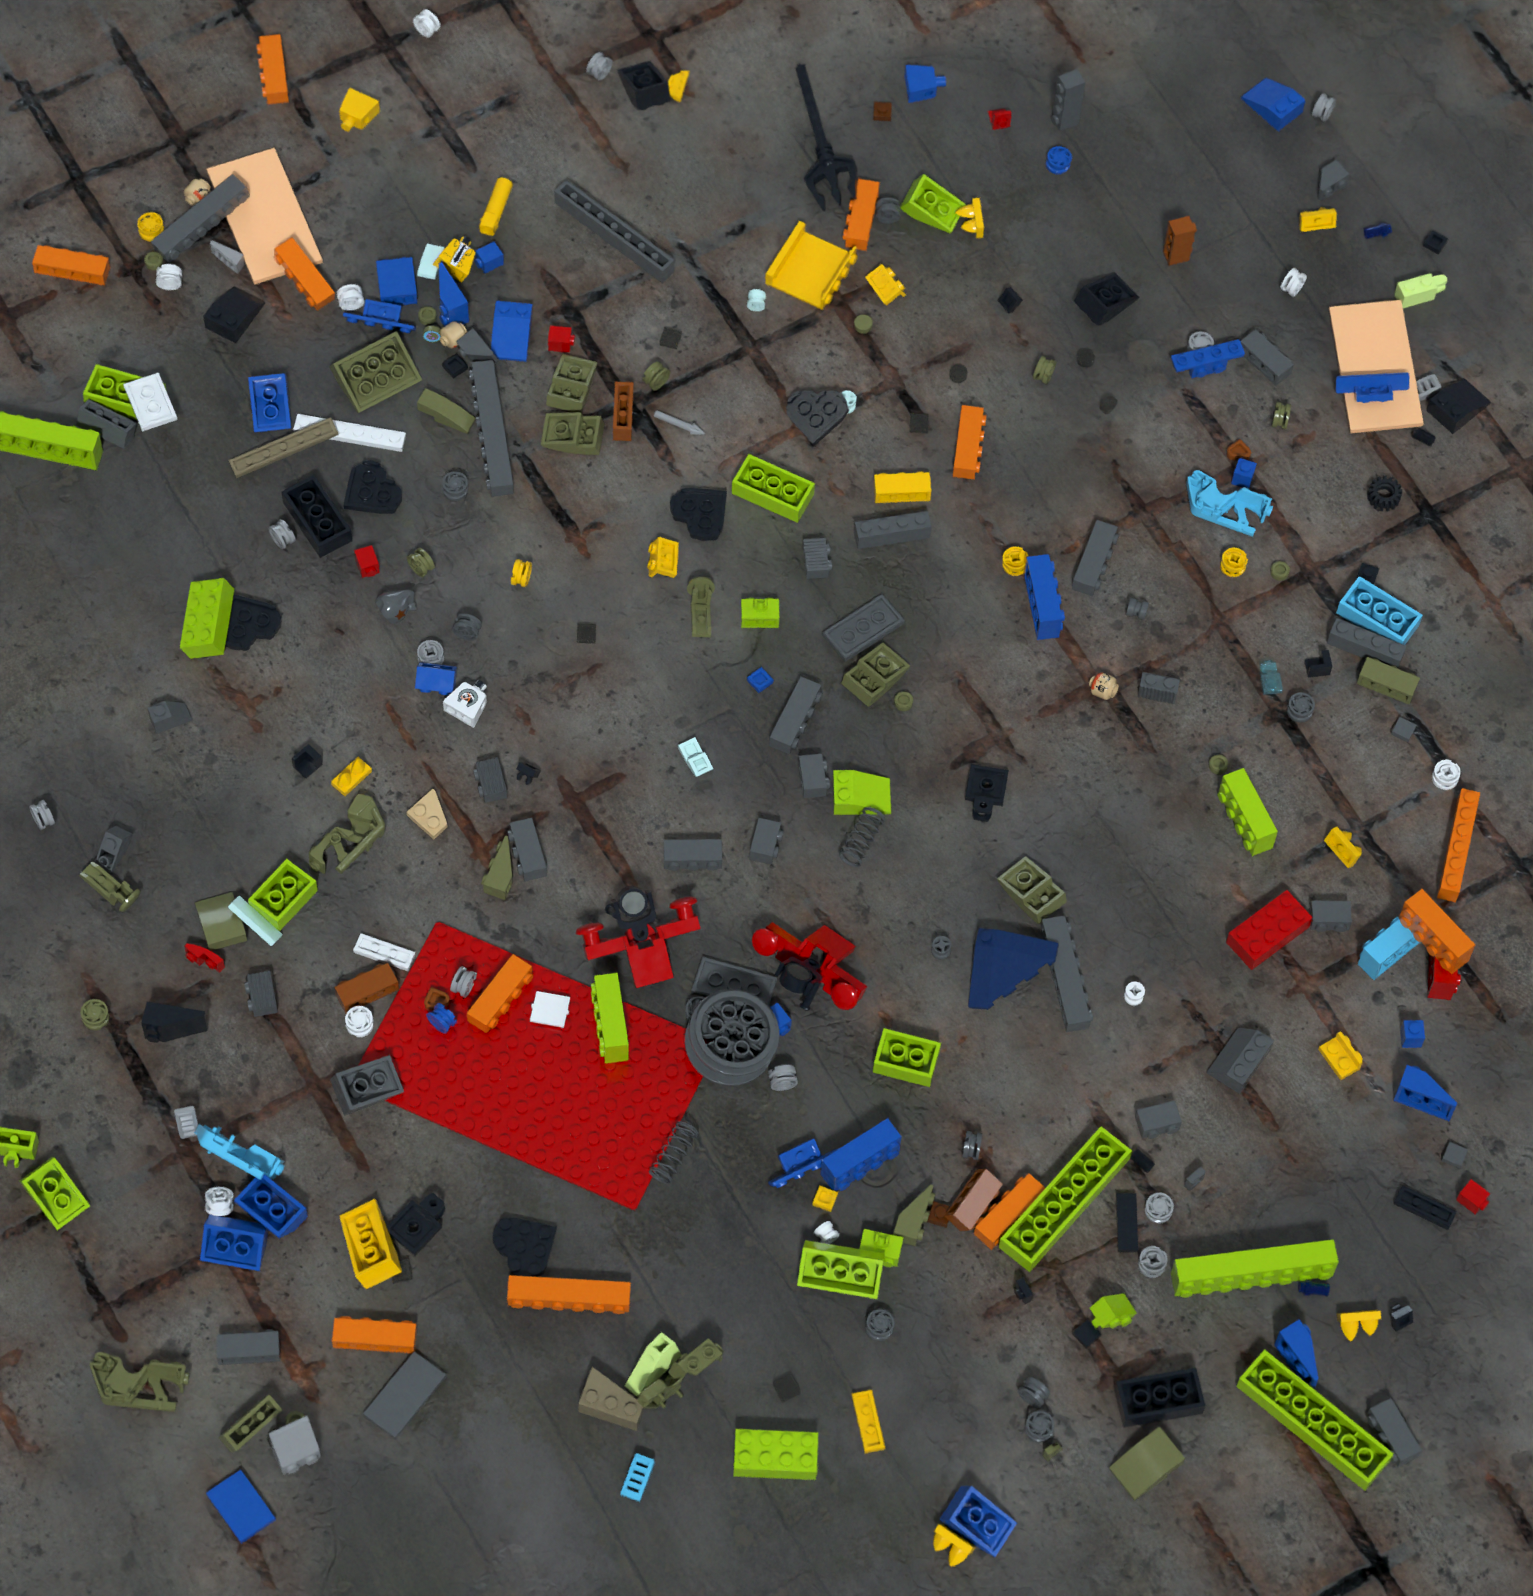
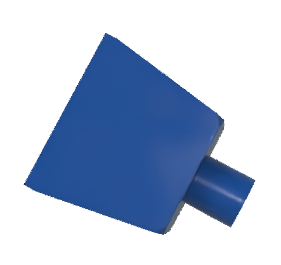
(921, 82)

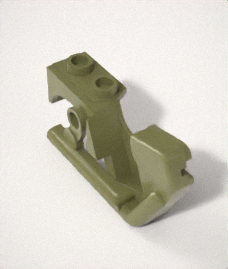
(365, 829)
(692, 1363)
(120, 1388)

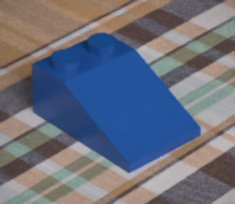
(1275, 102)
(452, 301)
(511, 330)
(270, 402)
(1424, 1094)
(1297, 1350)
(978, 1520)

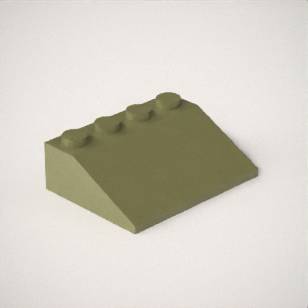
(376, 372)

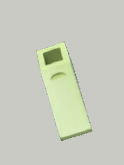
(653, 1363)

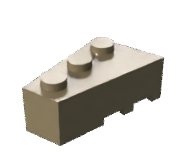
(609, 1402)

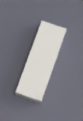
(384, 952)

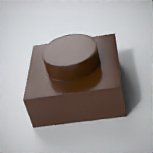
(882, 111)
(937, 1214)

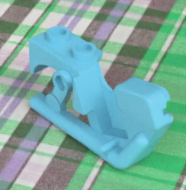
(1210, 504)
(253, 1161)

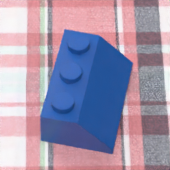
(272, 1206)
(233, 1242)

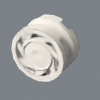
(426, 23)
(169, 277)
(1293, 282)
(350, 298)
(1446, 774)
(359, 1022)
(219, 1201)

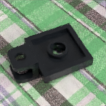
(986, 797)
(424, 1216)

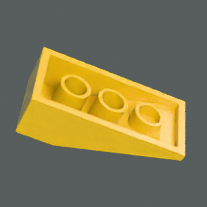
(369, 1244)

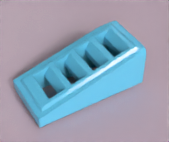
(638, 1459)

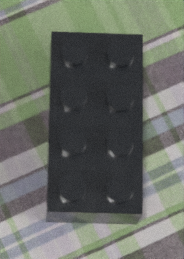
(317, 516)
(1159, 1397)

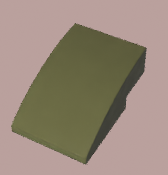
(571, 383)
(573, 433)
(875, 674)
(1032, 889)
(219, 923)
(1147, 1463)

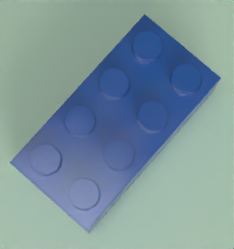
(1043, 597)
(861, 1156)

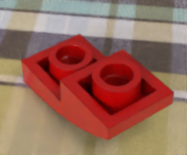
(200, 955)

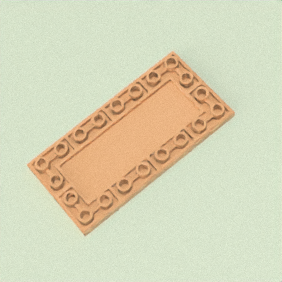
(267, 216)
(1375, 341)

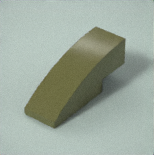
(445, 411)

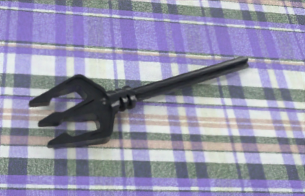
(828, 164)

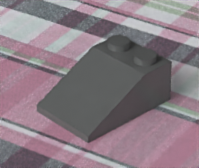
(366, 1085)

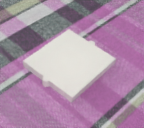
(550, 1009)

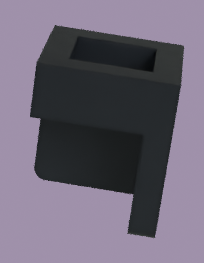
(1319, 666)
(307, 761)

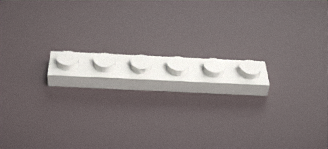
(358, 433)

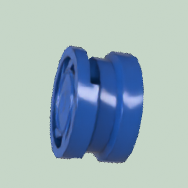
(1058, 161)
(441, 1018)

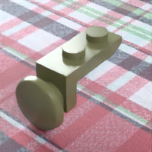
(701, 592)
(109, 887)

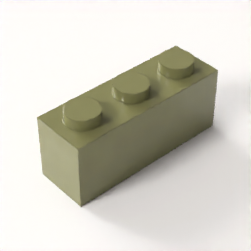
(1388, 680)
(250, 1423)

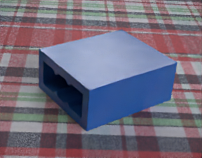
(397, 281)

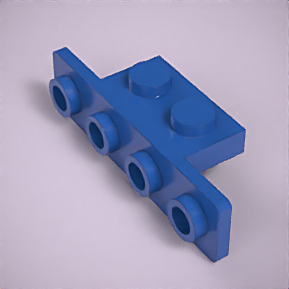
(381, 313)
(1207, 359)
(1372, 386)
(798, 1160)

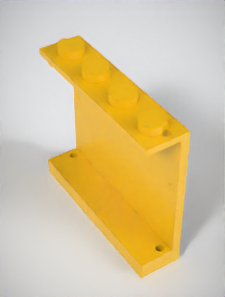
(809, 268)

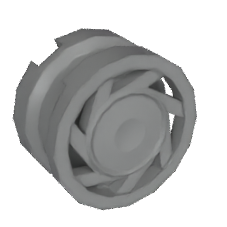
(599, 66)
(1324, 107)
(1199, 341)
(281, 534)
(430, 652)
(44, 813)
(463, 981)
(783, 1077)
(1159, 1208)
(1152, 1261)

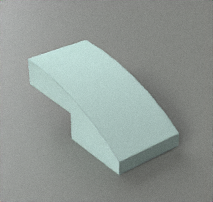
(426, 266)
(695, 757)

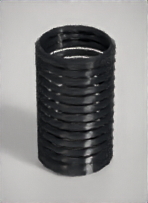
(1423, 436)
(1142, 1160)

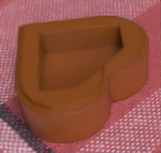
(1238, 450)
(435, 996)

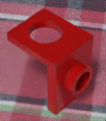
(1000, 118)

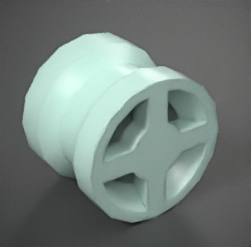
(756, 300)
(851, 400)

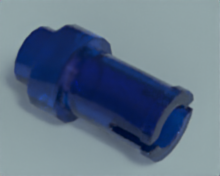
(1381, 230)
(1309, 1287)

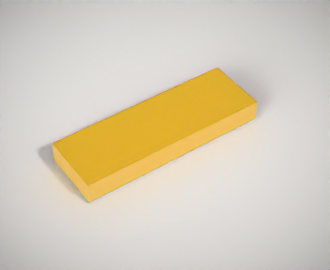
(868, 1421)

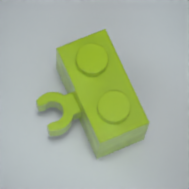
(759, 613)
(17, 1144)
(883, 1243)
(1112, 1311)

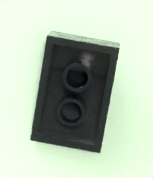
(644, 85)
(1105, 298)
(232, 314)
(1457, 405)
(170, 1022)

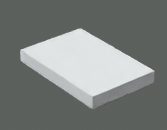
(150, 401)

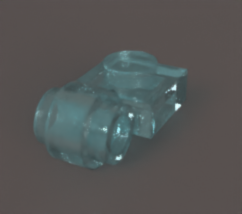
(1270, 679)

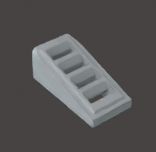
(228, 256)
(1426, 382)
(186, 1121)

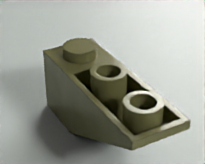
(499, 879)
(912, 1218)

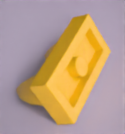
(972, 211)
(1317, 220)
(351, 776)
(1340, 844)
(1350, 1320)
(960, 1549)

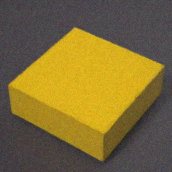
(825, 1198)

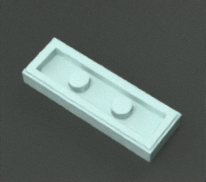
(255, 921)

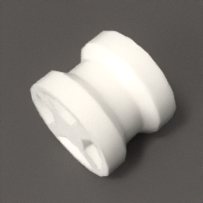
(1131, 996)
(826, 1233)

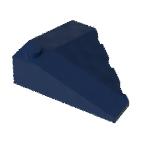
(1004, 961)

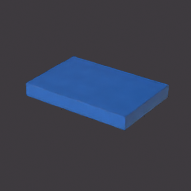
(240, 1506)

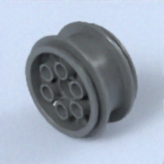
(709, 1058)

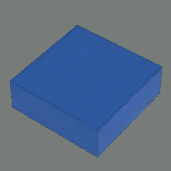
(760, 680)

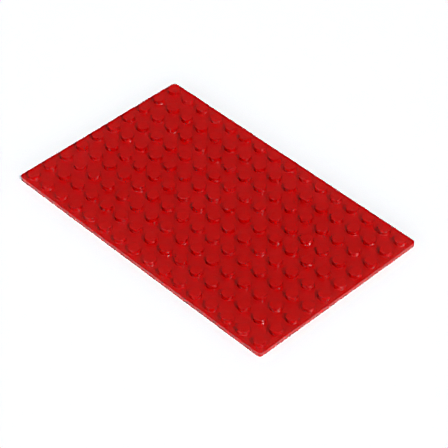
(533, 1084)

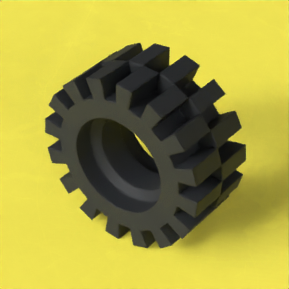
(1384, 484)

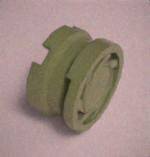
(1044, 370)
(656, 375)
(1278, 418)
(420, 562)
(94, 1014)

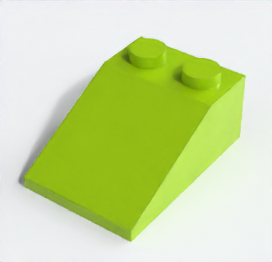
(932, 204)
(859, 790)
(54, 1193)

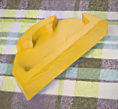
(677, 85)

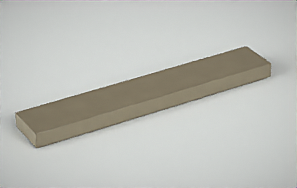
(283, 447)

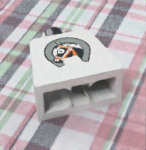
(467, 702)

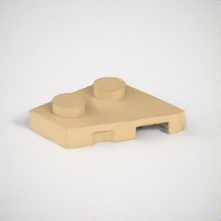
(428, 815)

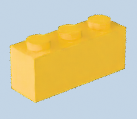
(902, 487)

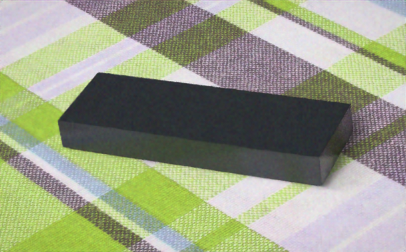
(1425, 1207)
(1127, 1222)

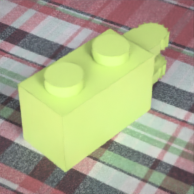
(1419, 289)

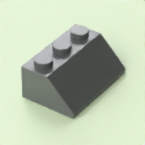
(1241, 1058)

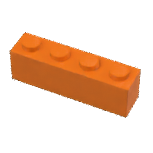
(273, 69)
(862, 215)
(71, 265)
(304, 274)
(968, 442)
(499, 994)
(1008, 1211)
(374, 1335)

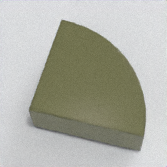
(1051, 1451)

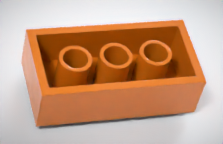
(1436, 931)

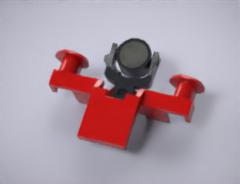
(648, 963)
(803, 974)

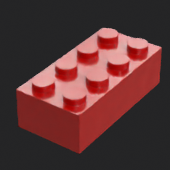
(1269, 929)

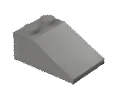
(294, 1445)

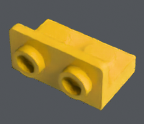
(884, 284)
(663, 557)
(1341, 1056)

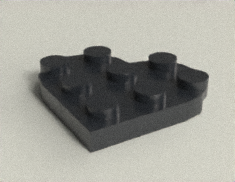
(816, 413)
(371, 490)
(701, 510)
(251, 621)
(524, 1245)

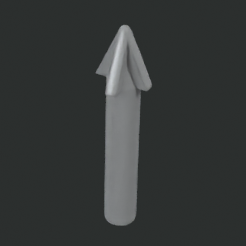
(694, 429)

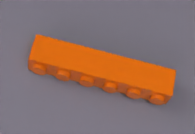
(1458, 845)
(568, 1294)

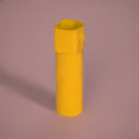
(495, 206)

